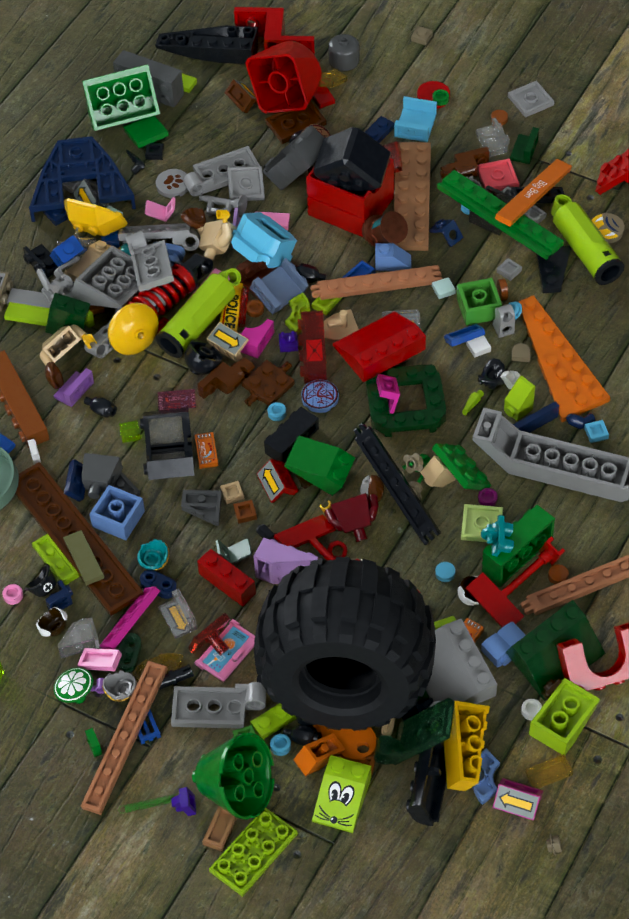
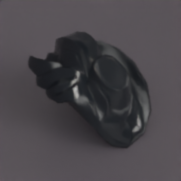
(491, 374)

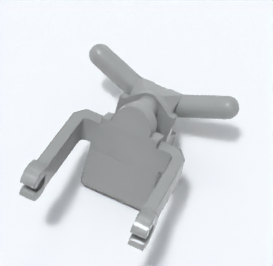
(61, 284)

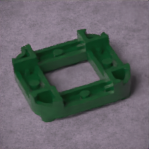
(429, 418)

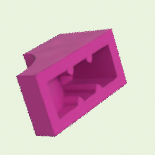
(258, 338)

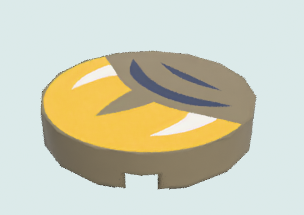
(609, 226)

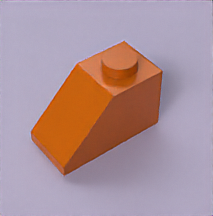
(317, 754)

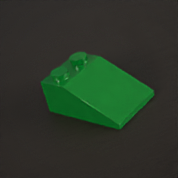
(320, 464)

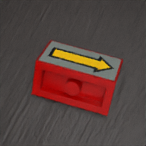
(276, 480)

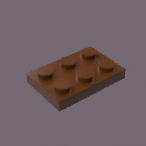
(287, 123)

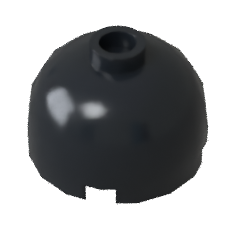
(201, 358)

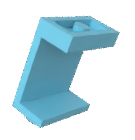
(416, 119)

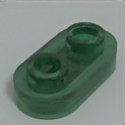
(129, 654)

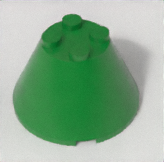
(237, 775)

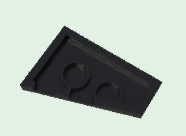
(553, 270)

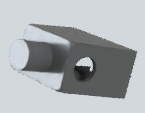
(99, 473)

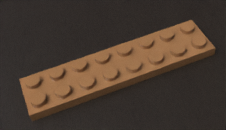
(413, 194)

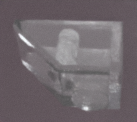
(79, 636)

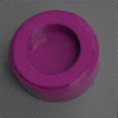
(487, 497)

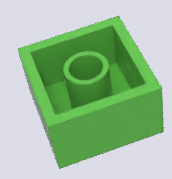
(478, 301)

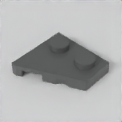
(203, 504)

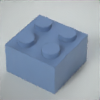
(117, 512)

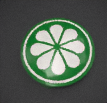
(73, 685)

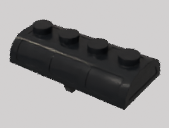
(428, 786)

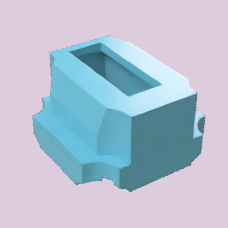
(263, 240)

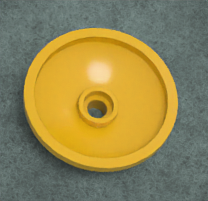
(126, 326)

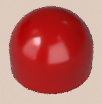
(338, 543)

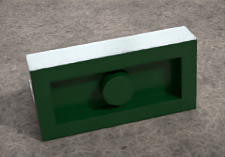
(525, 147)

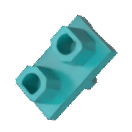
(495, 535)

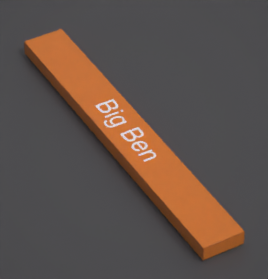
(533, 192)

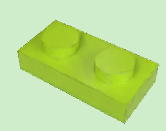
(271, 721)

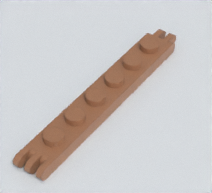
(376, 282)
(577, 586)

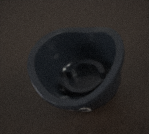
(43, 583)

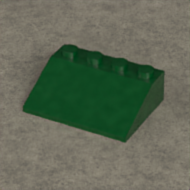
(537, 651)

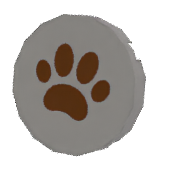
(171, 183)

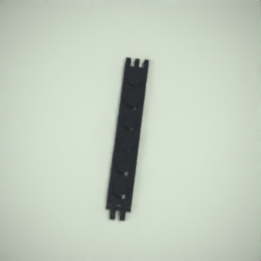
(396, 483)

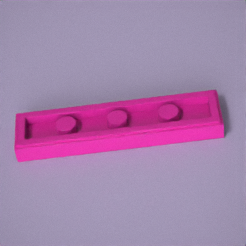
(129, 618)

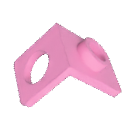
(159, 211)

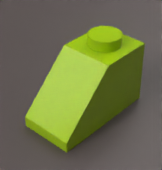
(520, 399)

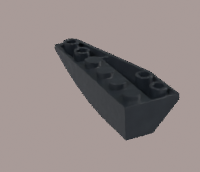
(212, 44)

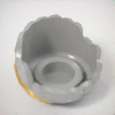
(119, 686)

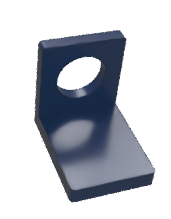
(445, 227)

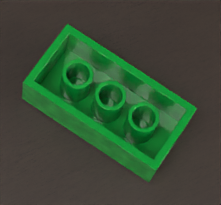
(528, 537)

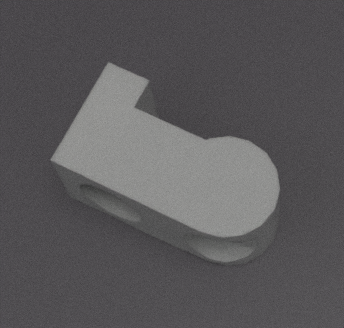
(504, 317)

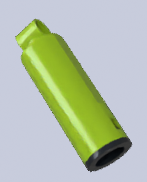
(586, 240)
(198, 312)

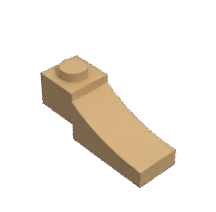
(91, 255)

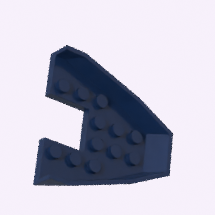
(74, 161)

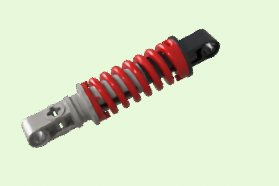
(162, 297)

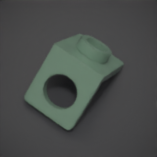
(235, 552)

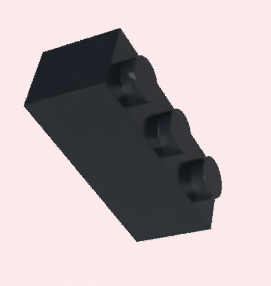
(282, 440)

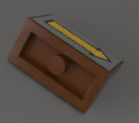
(241, 95)

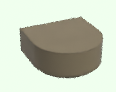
(520, 353)

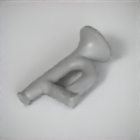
(240, 203)

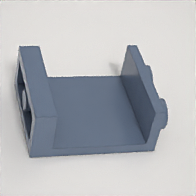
(279, 286)

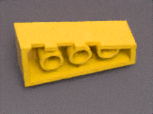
(465, 745)

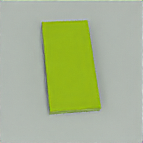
(253, 851)

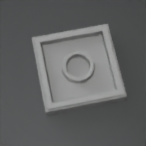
(530, 99)
(246, 182)

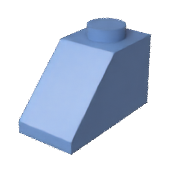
(391, 257)

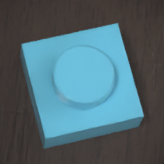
(596, 431)

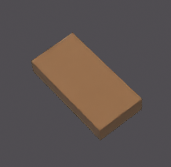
(219, 829)

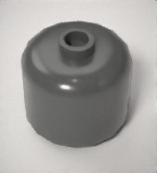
(344, 52)

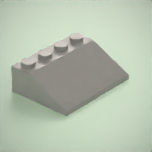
(107, 281)
(459, 667)

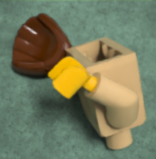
(214, 235)
(57, 346)

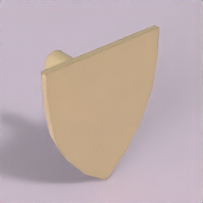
(340, 325)

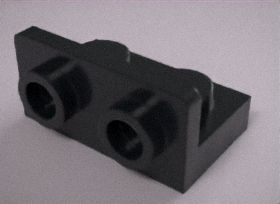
(40, 259)

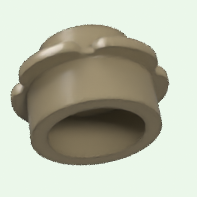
(554, 844)

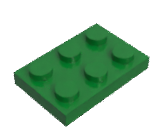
(461, 466)

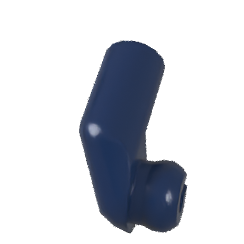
(578, 421)

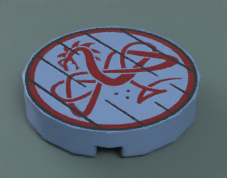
(320, 396)

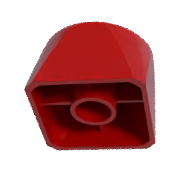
(284, 77)

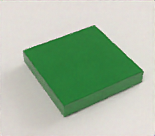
(146, 131)

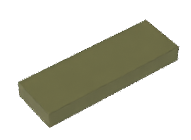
(83, 557)

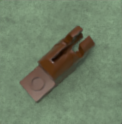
(466, 162)
(225, 377)

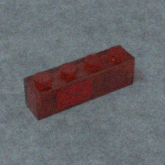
(313, 346)

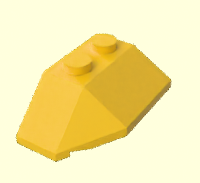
(93, 218)

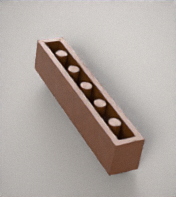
(19, 404)

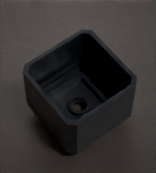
(352, 161)

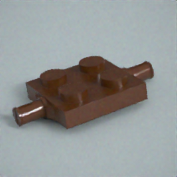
(268, 383)

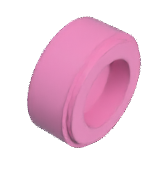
(12, 594)

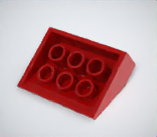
(381, 345)

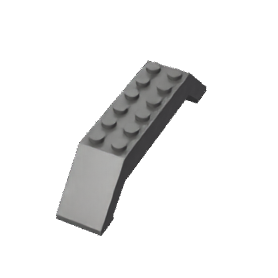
(551, 459)

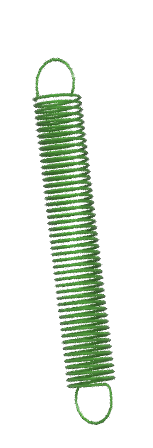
(153, 803)

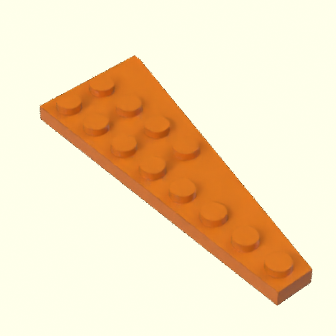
(566, 373)

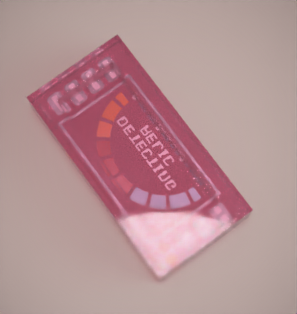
(176, 399)

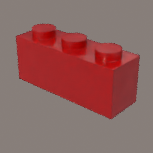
(226, 577)

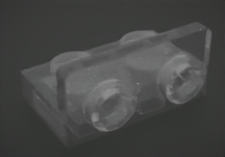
(493, 138)

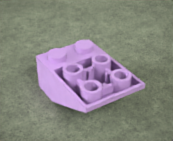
(276, 560)

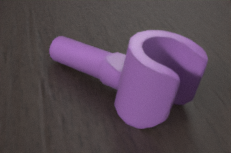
(98, 687)

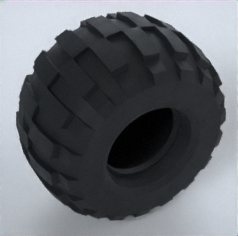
(345, 644)

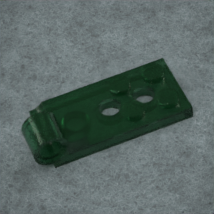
(416, 734)

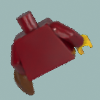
(356, 512)

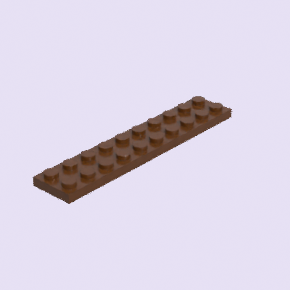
(61, 518)

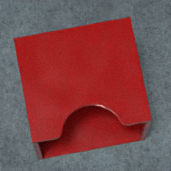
(345, 208)

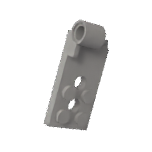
(177, 232)

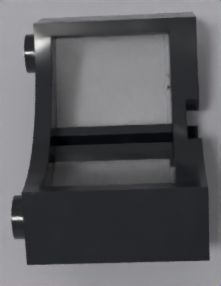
(165, 444)

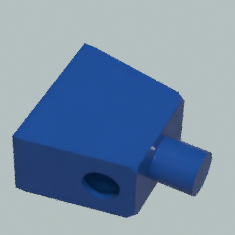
(68, 250)

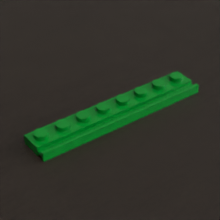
(487, 205)

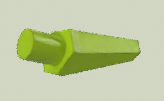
(472, 401)

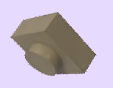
(421, 35)

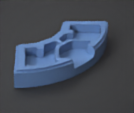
(486, 787)

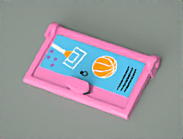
(239, 643)

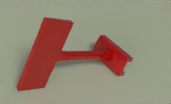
(308, 533)
(496, 600)

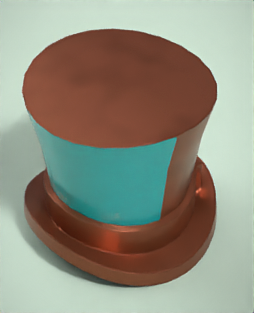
(385, 228)

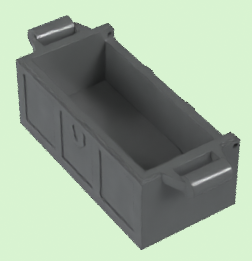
(294, 158)

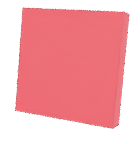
(498, 174)

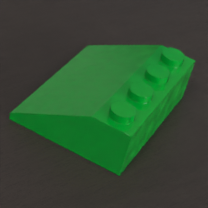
(120, 97)

